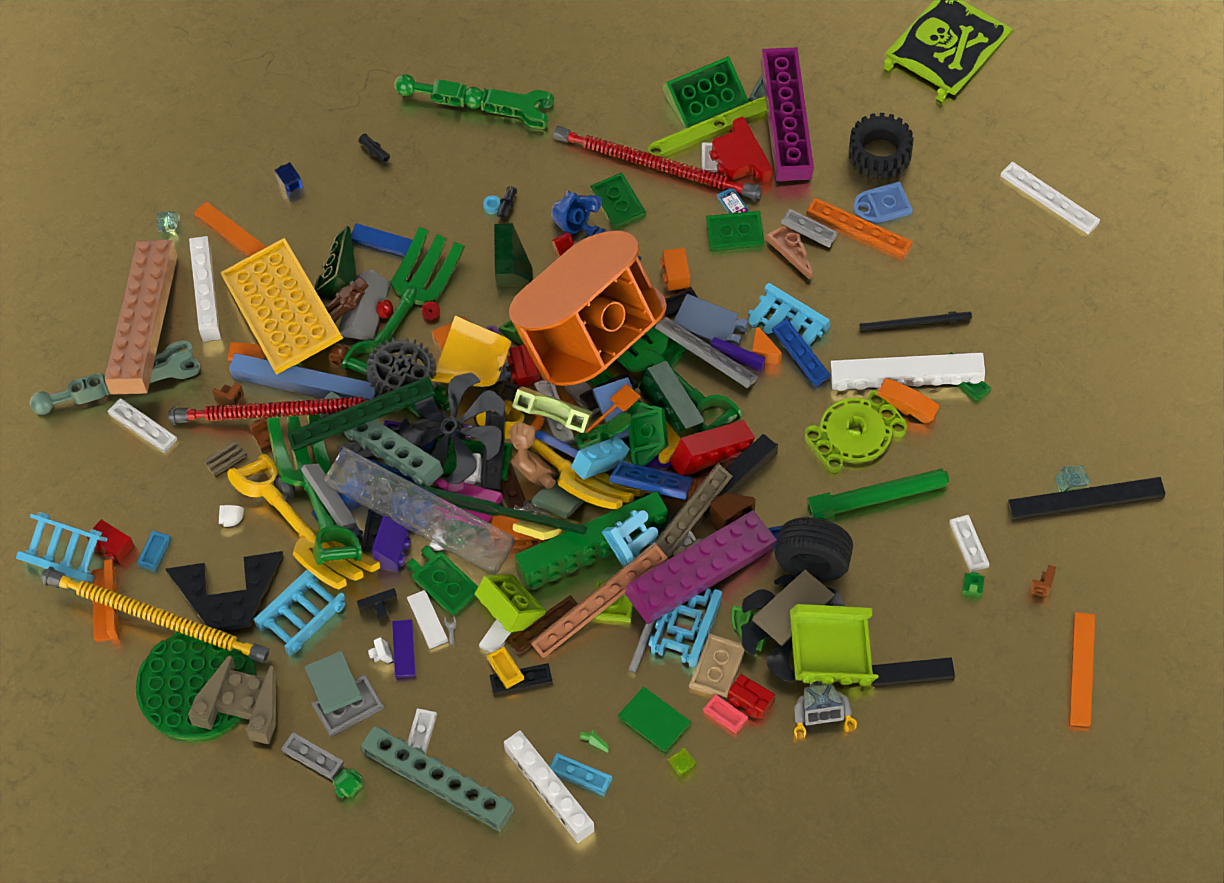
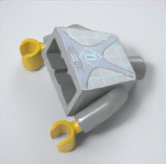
(822, 705)

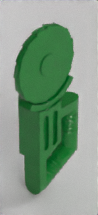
(604, 431)

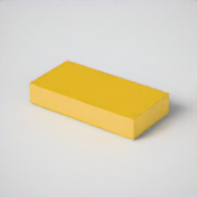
(505, 667)

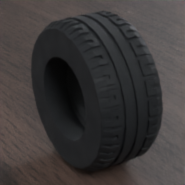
(815, 547)

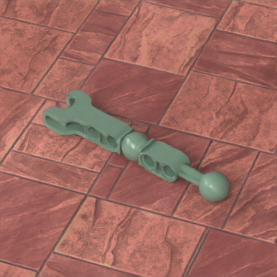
(93, 387)

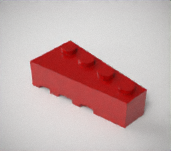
(710, 447)

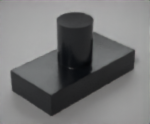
(378, 603)

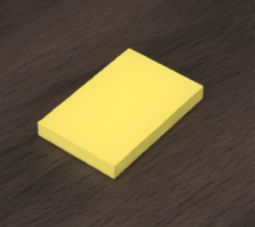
(540, 531)

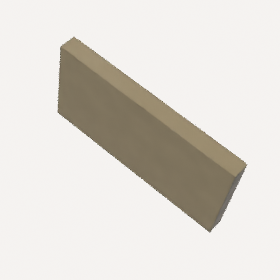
(775, 616)

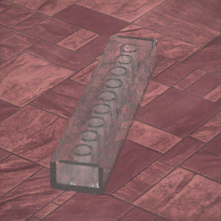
(419, 511)

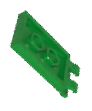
(443, 581)

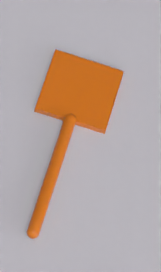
(623, 399)

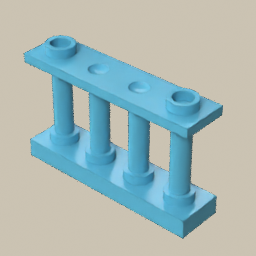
(82, 572)
(293, 594)

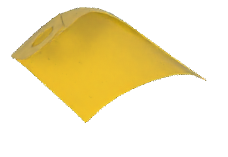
(474, 351)

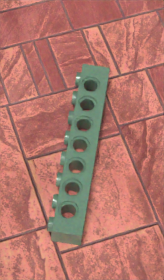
(394, 450)
(389, 758)

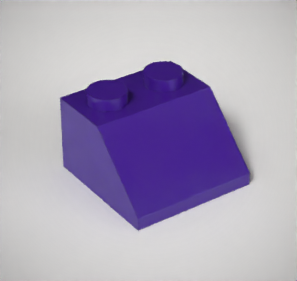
(391, 545)

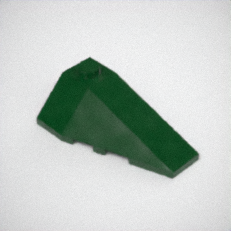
(511, 260)
(339, 266)

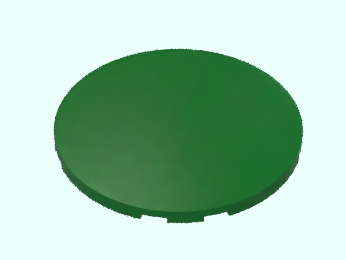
(174, 677)

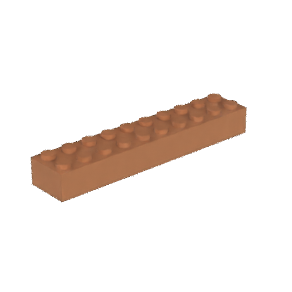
(141, 317)

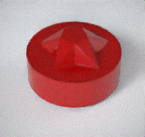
(385, 309)
(430, 310)

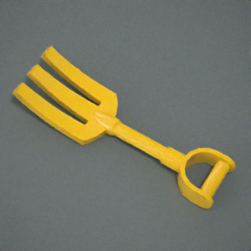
(595, 489)
(304, 547)

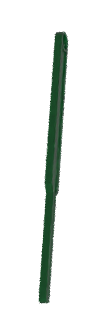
(493, 509)

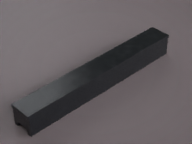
(742, 470)

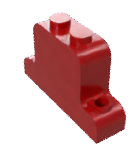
(740, 154)

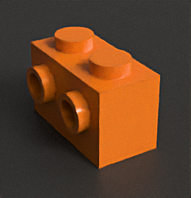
(676, 269)

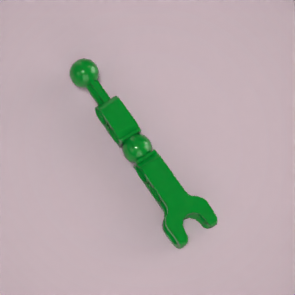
(491, 100)

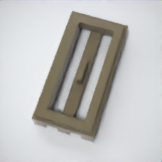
(222, 456)

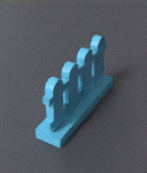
(787, 305)
(616, 535)

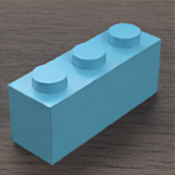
(599, 457)

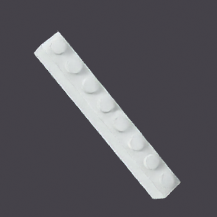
(908, 371)

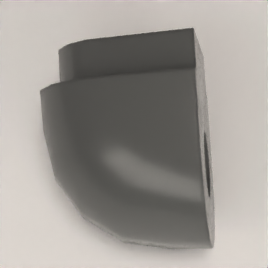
(285, 489)

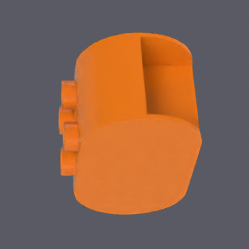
(586, 308)

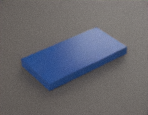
(652, 480)

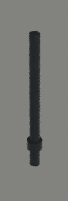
(952, 317)

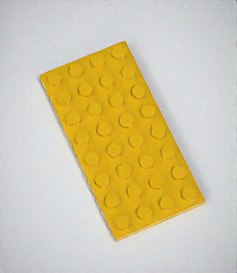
(281, 306)

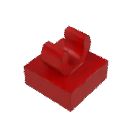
(562, 243)

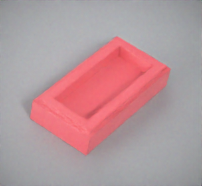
(725, 714)

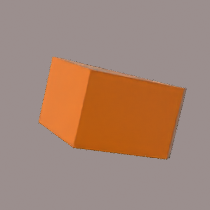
(765, 347)

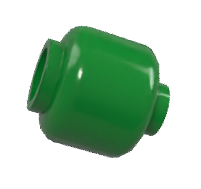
(348, 783)

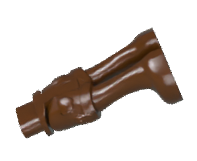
(347, 298)

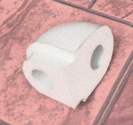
(230, 515)

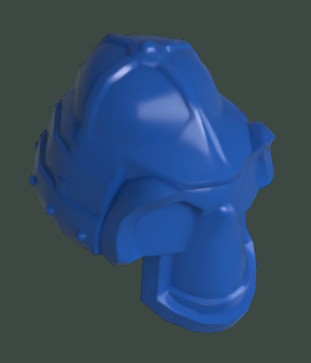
(574, 210)

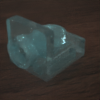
(1071, 477)

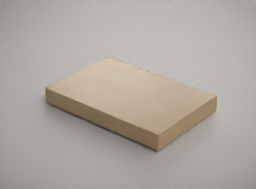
(717, 666)

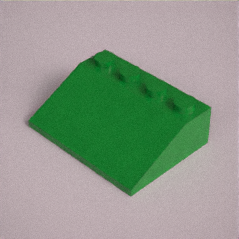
(705, 92)

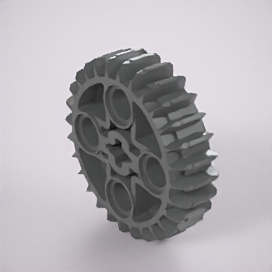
(401, 363)

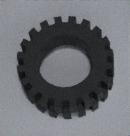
(886, 129)

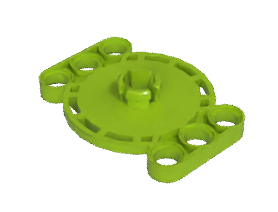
(851, 444)

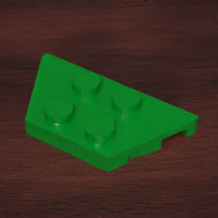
(646, 432)

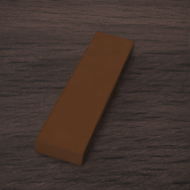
(521, 639)

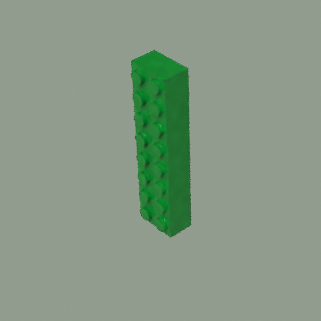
(573, 550)

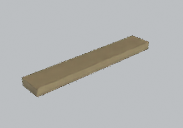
(693, 509)

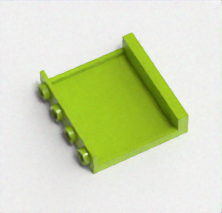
(831, 644)

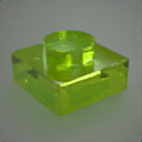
(682, 762)

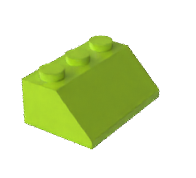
(514, 615)

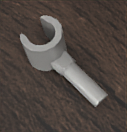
(451, 627)

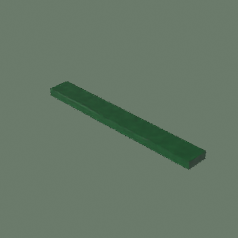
(361, 413)

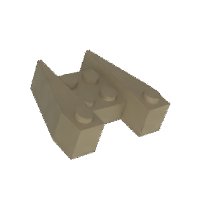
(238, 696)

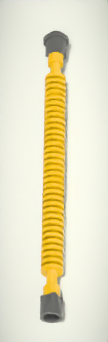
(156, 615)

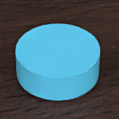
(491, 204)

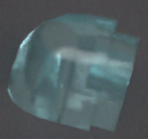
(167, 221)

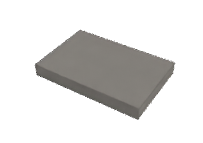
(352, 713)

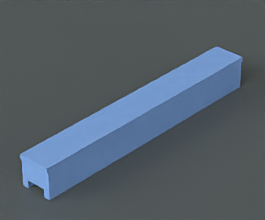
(298, 379)

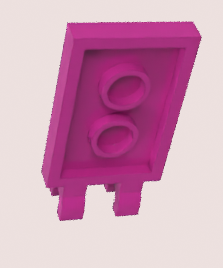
(473, 491)

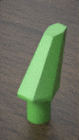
(595, 740)

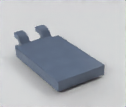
(709, 321)

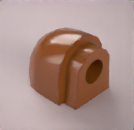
(337, 355)

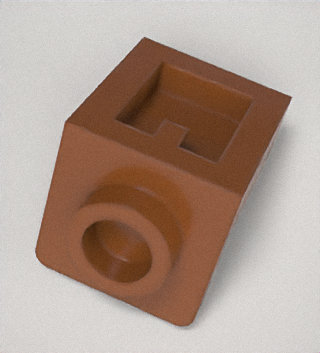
(260, 434)
(1043, 586)

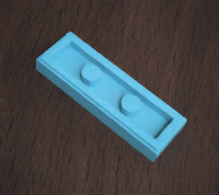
(580, 774)

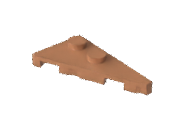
(789, 245)

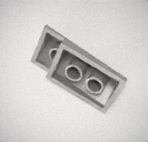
(364, 318)

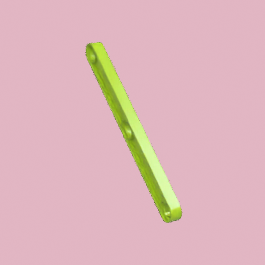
(707, 128)

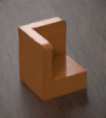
(229, 395)

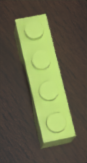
(541, 404)

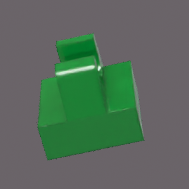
(973, 584)

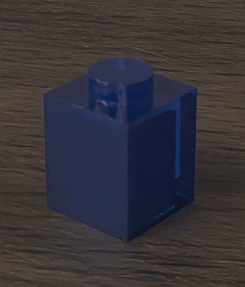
(288, 178)

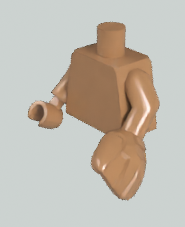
(528, 463)

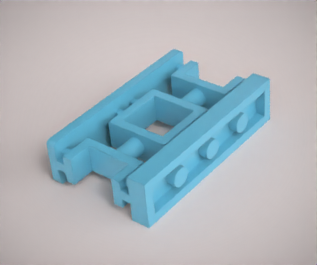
(700, 626)

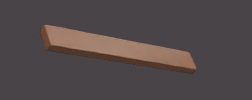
(597, 601)

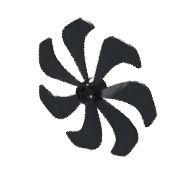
(488, 435)
(751, 633)

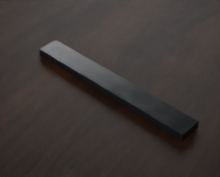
(1086, 498)

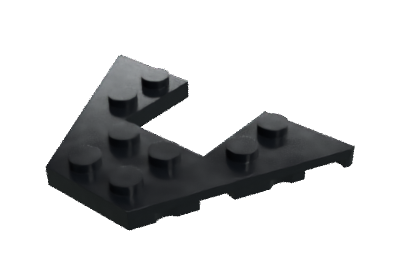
(232, 608)

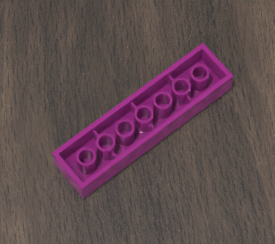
(786, 114)
(700, 567)

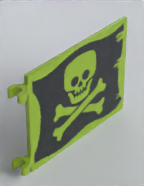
(948, 44)

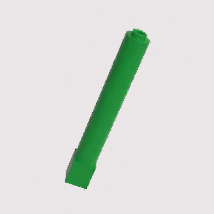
(828, 505)

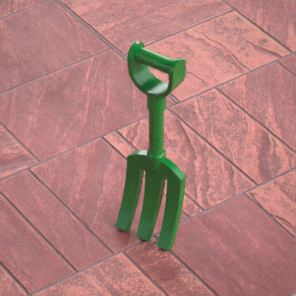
(411, 292)
(652, 354)
(328, 529)

